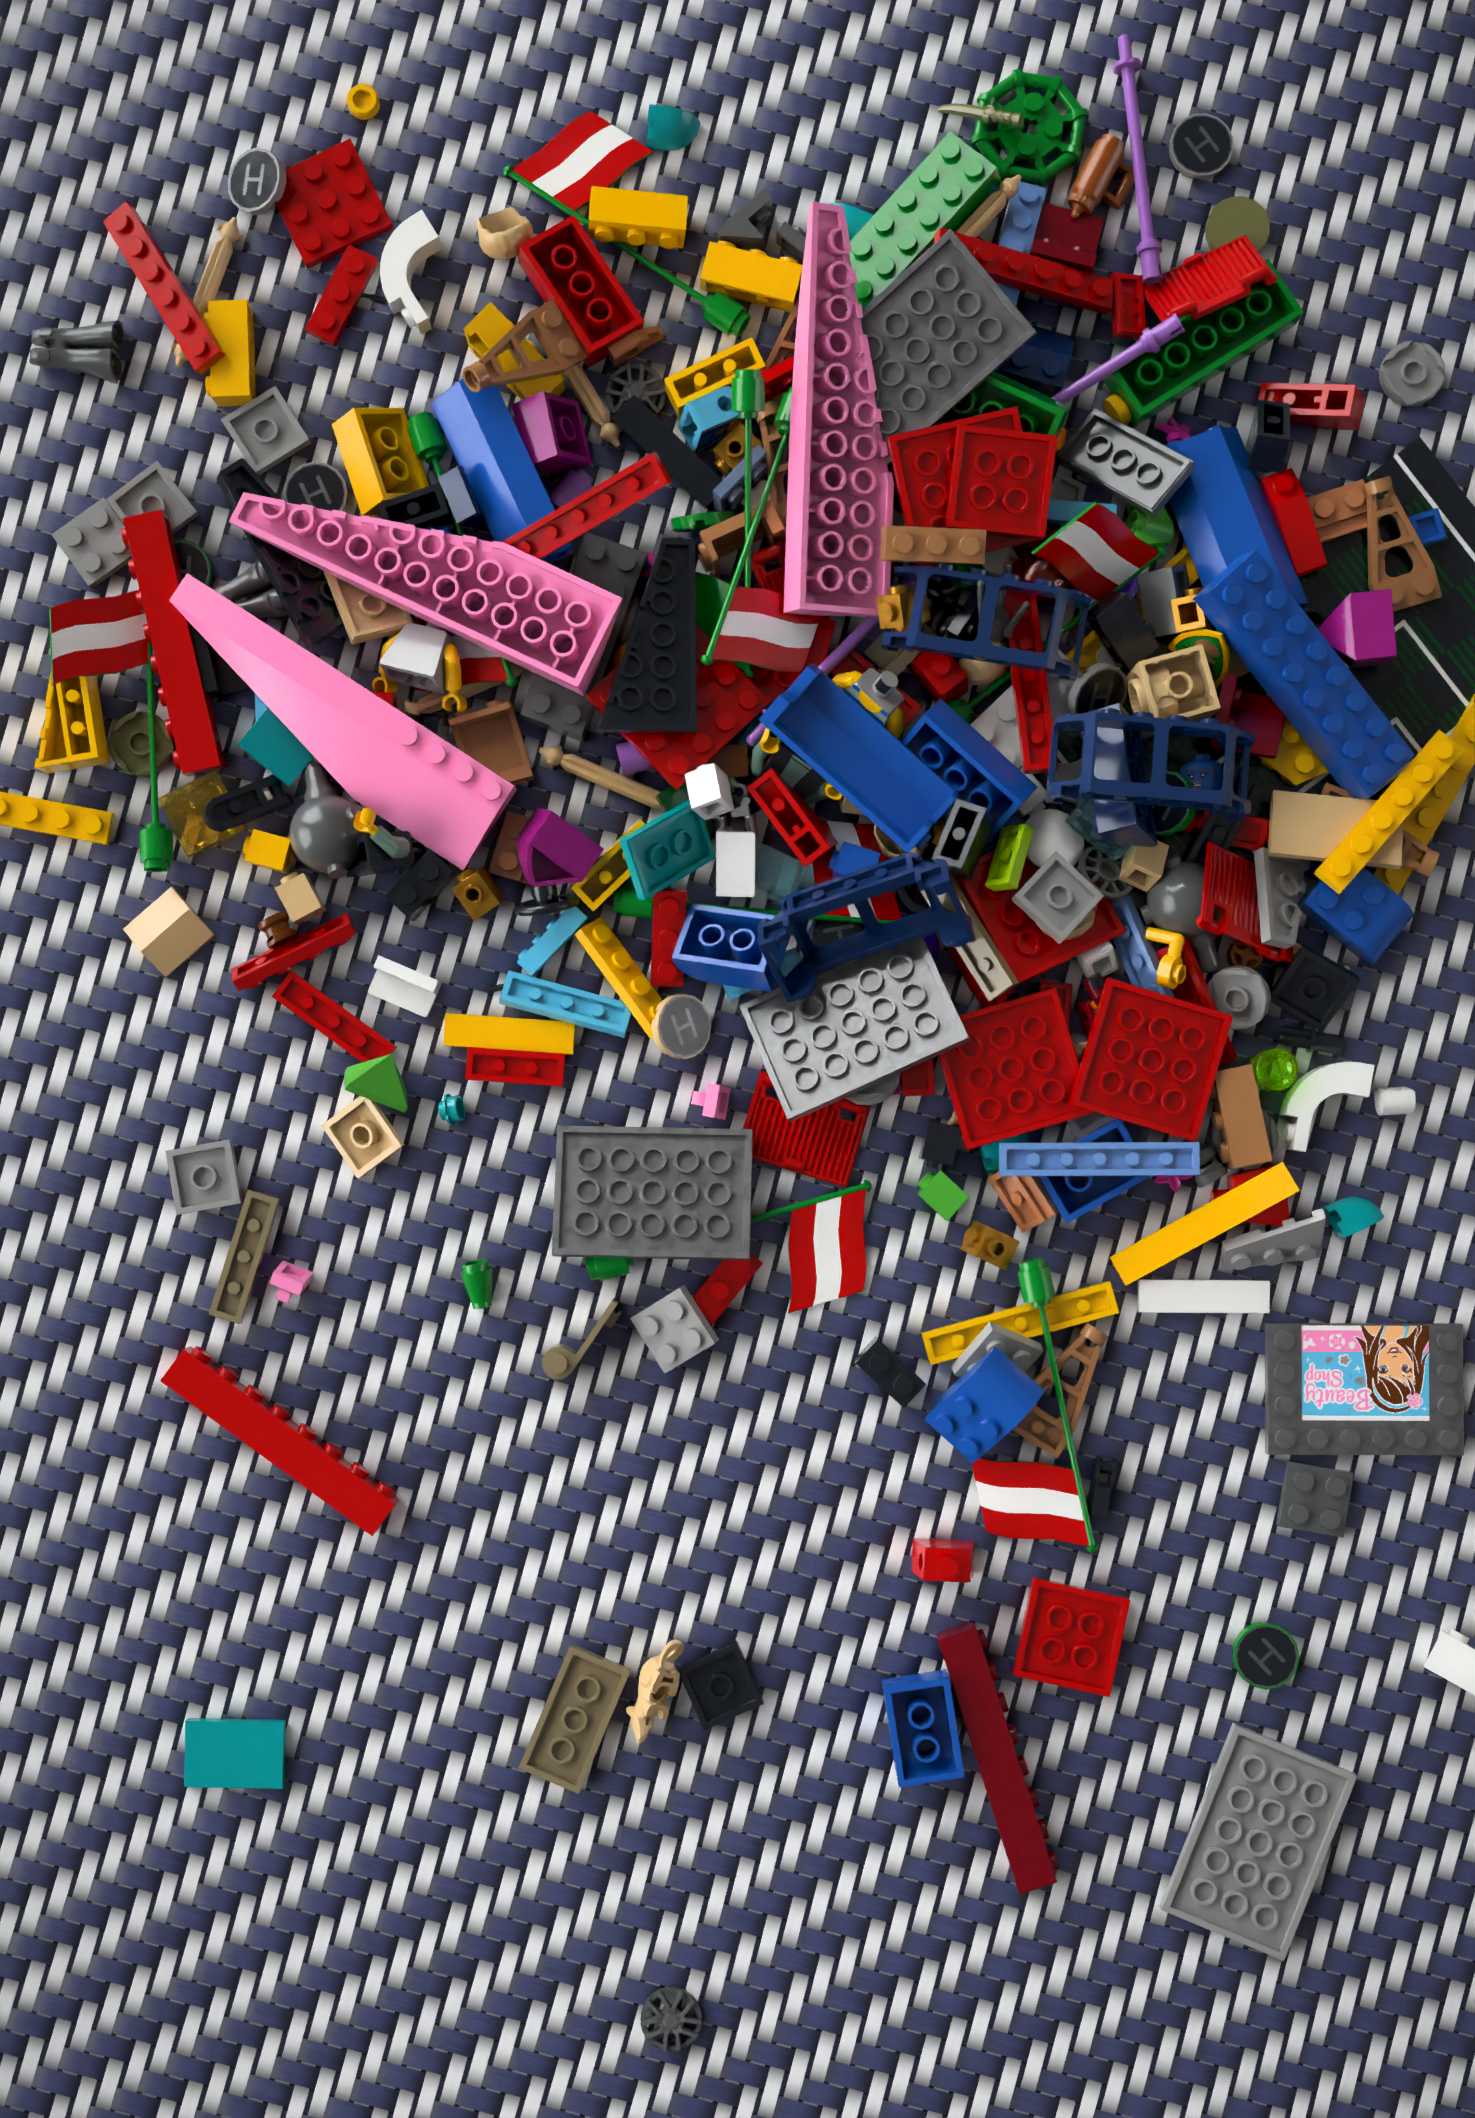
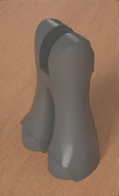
(100, 362)
(249, 583)

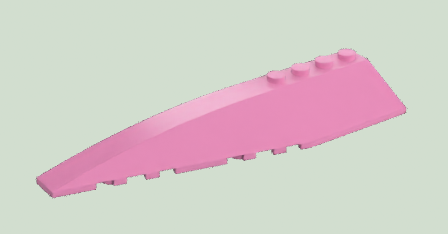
(836, 445)
(452, 581)
(354, 734)

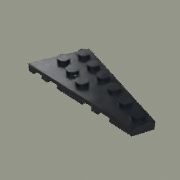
(296, 582)
(658, 666)

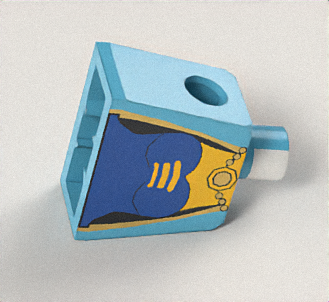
(708, 419)

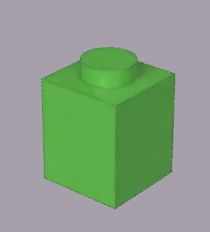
(941, 1194)

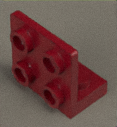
(1067, 239)
(1252, 714)

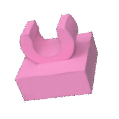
(714, 1101)
(290, 1280)

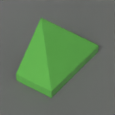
(378, 1081)

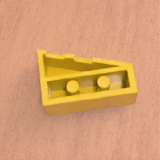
(487, 331)
(72, 727)

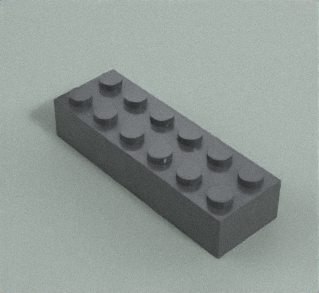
(616, 571)

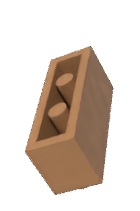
(932, 545)
(1239, 1118)

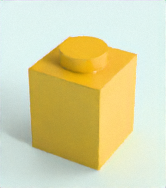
(268, 851)

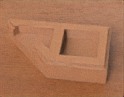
(634, 344)

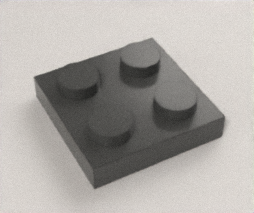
(1314, 1498)

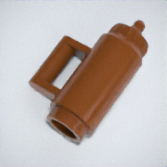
(1096, 176)

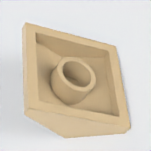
(168, 932)
(363, 1135)

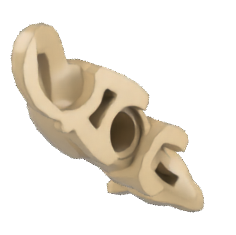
(656, 1682)

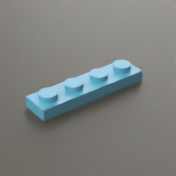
(565, 1004)

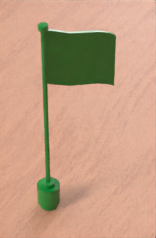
(711, 591)

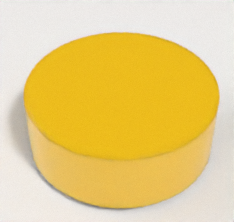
(363, 102)
(1117, 408)

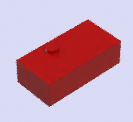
(574, 274)

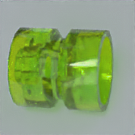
(1274, 1069)

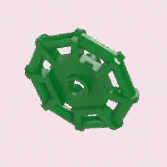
(1048, 128)

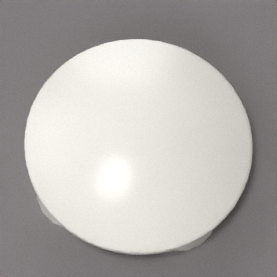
(1053, 835)

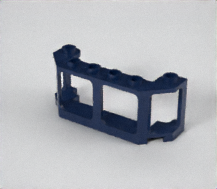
(981, 648)
(1157, 791)
(855, 889)

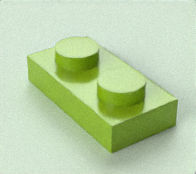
(1009, 857)

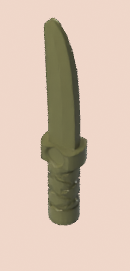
(986, 114)

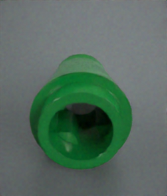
(478, 1282)

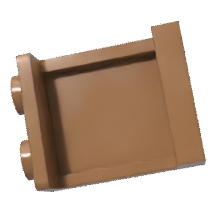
(730, 536)
(494, 740)

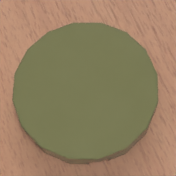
(1237, 218)
(131, 746)

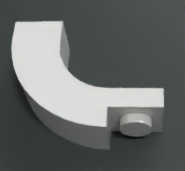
(403, 252)
(1315, 1086)

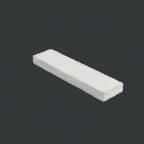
(1203, 1296)

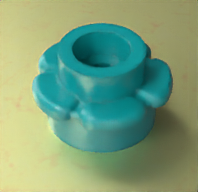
(452, 1109)

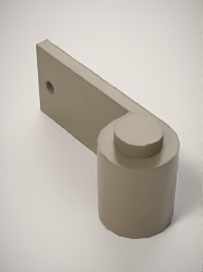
(562, 1359)

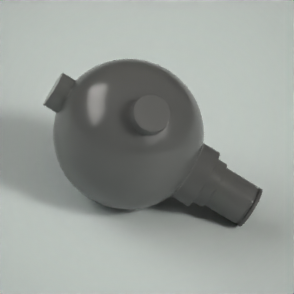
(324, 828)
(1175, 905)

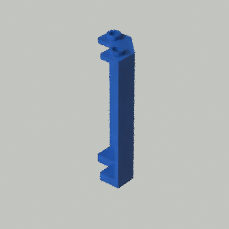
(494, 461)
(1226, 510)
(860, 758)

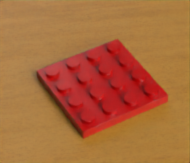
(924, 468)
(724, 708)
(1016, 934)
(1151, 1059)
(1012, 1070)

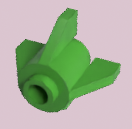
(1151, 530)

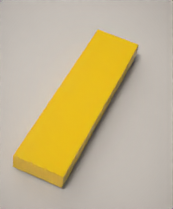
(509, 1033)

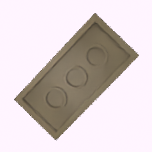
(574, 1718)

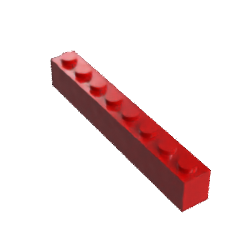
(175, 658)
(280, 1439)

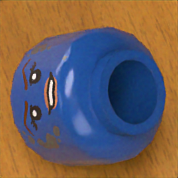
(1203, 772)

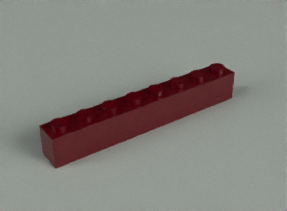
(996, 1757)

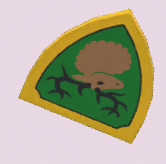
(1214, 647)

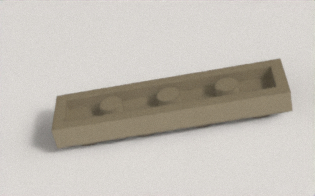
(981, 954)
(244, 1256)

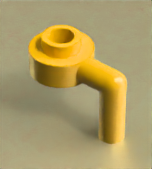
(1171, 967)

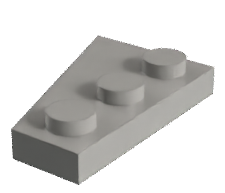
(1278, 893)
(1285, 1244)

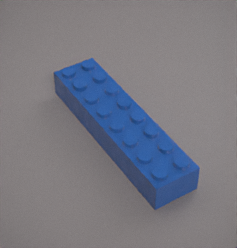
(1303, 675)

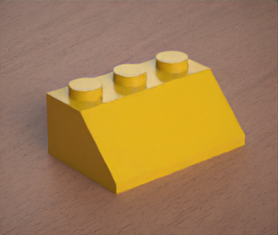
(378, 456)

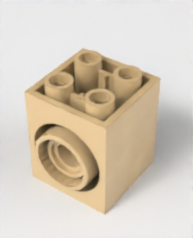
(1174, 686)

